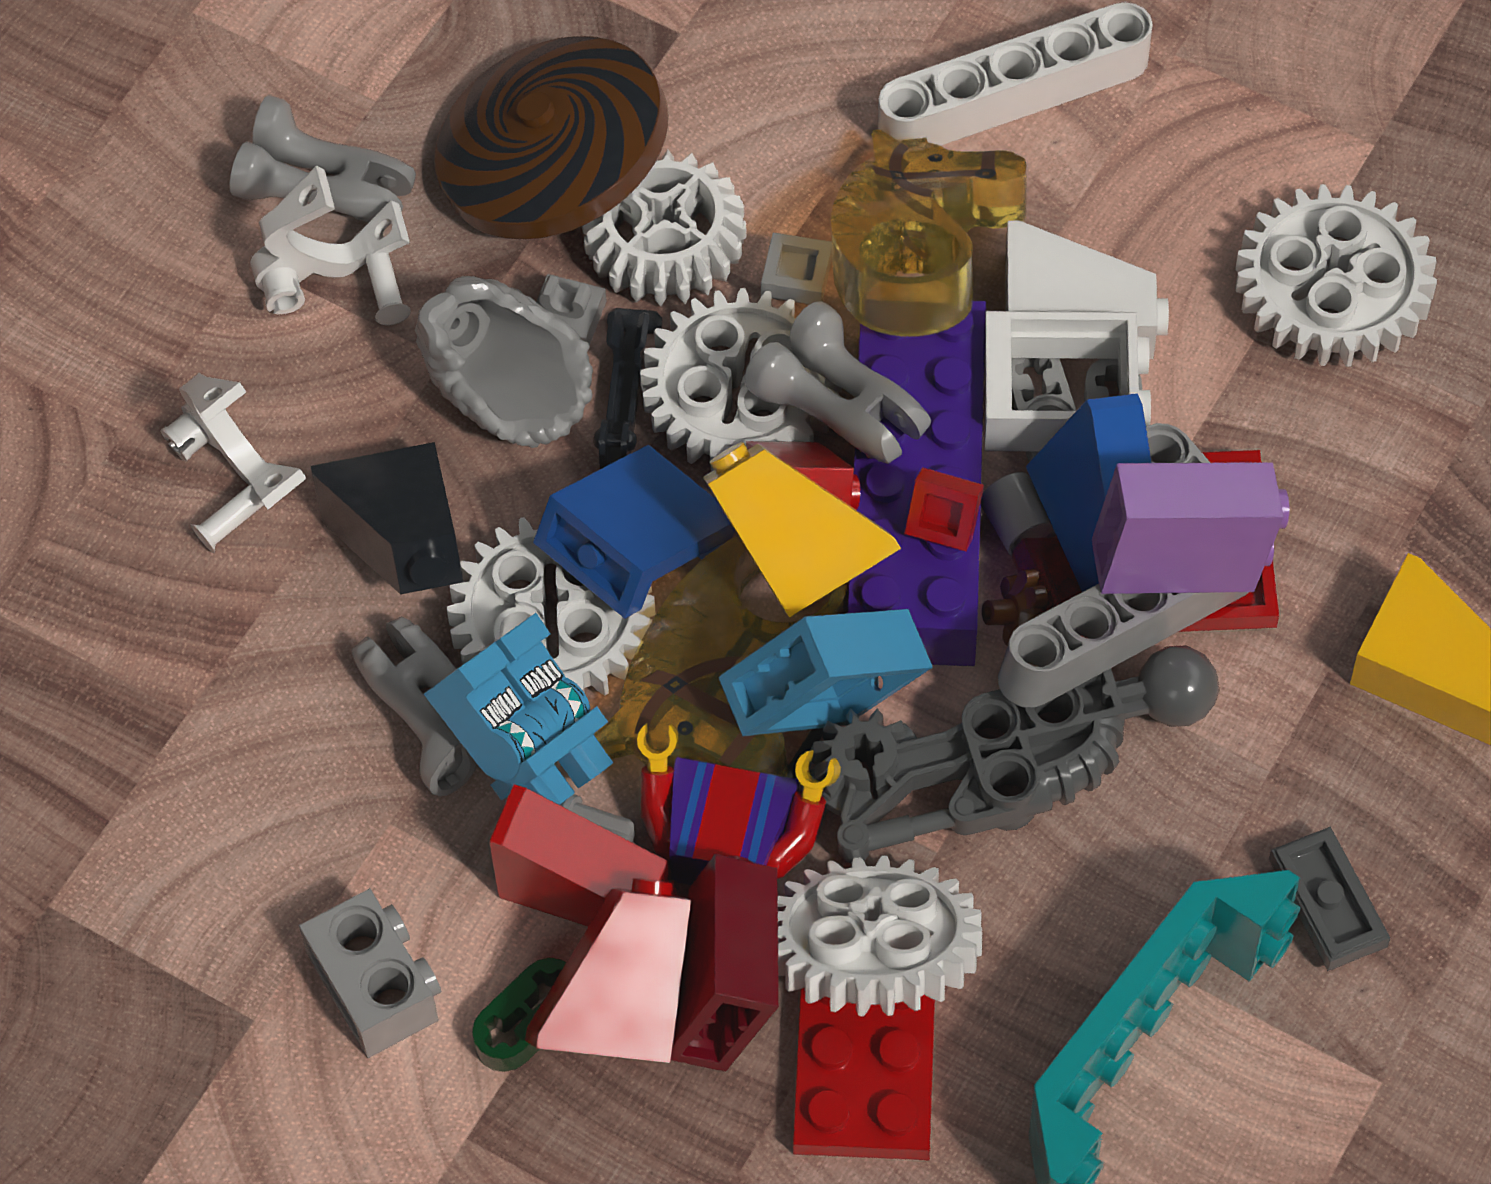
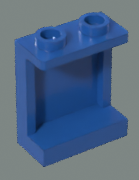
(630, 527)

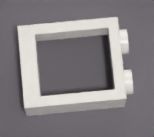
(1053, 336)

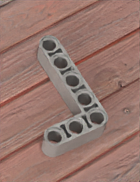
(1106, 619)

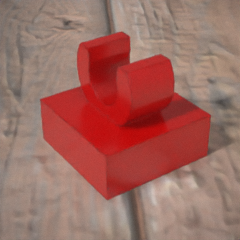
(944, 509)

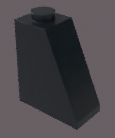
(393, 515)

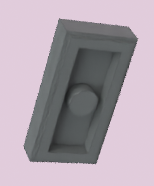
(1331, 899)

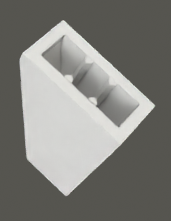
(1064, 276)

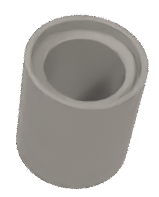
(1016, 510)

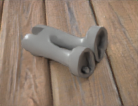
(362, 177)
(819, 345)
(443, 759)

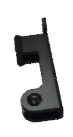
(616, 434)

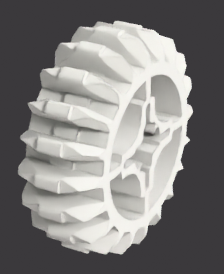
(666, 246)

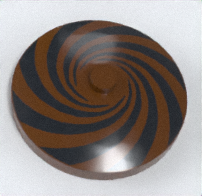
(551, 137)

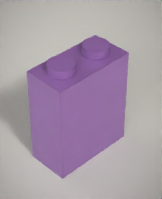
(1188, 527)

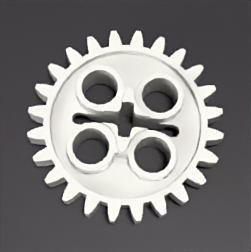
(1335, 275)
(687, 368)
(490, 609)
(876, 935)

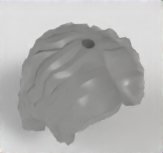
(505, 360)

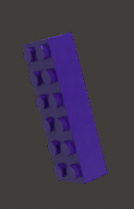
(925, 577)

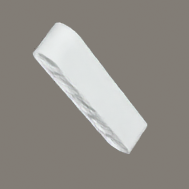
(1103, 50)

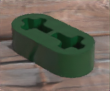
(507, 1010)

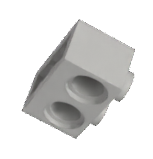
(360, 976)

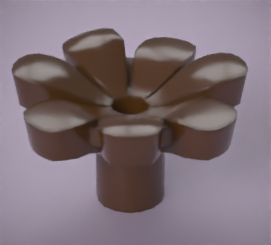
(1019, 604)

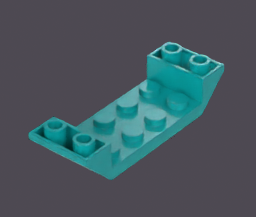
(1231, 919)

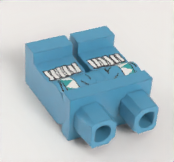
(522, 716)

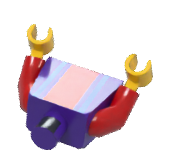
(728, 811)

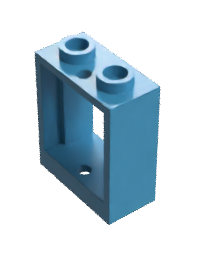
(824, 670)

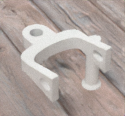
(293, 257)
(209, 422)

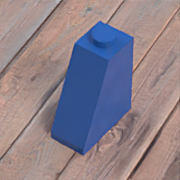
(1077, 469)

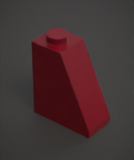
(728, 962)

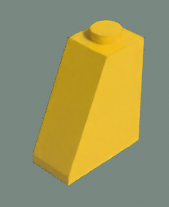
(793, 526)
(1429, 653)

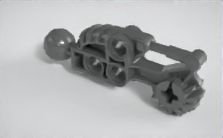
(1038, 756)

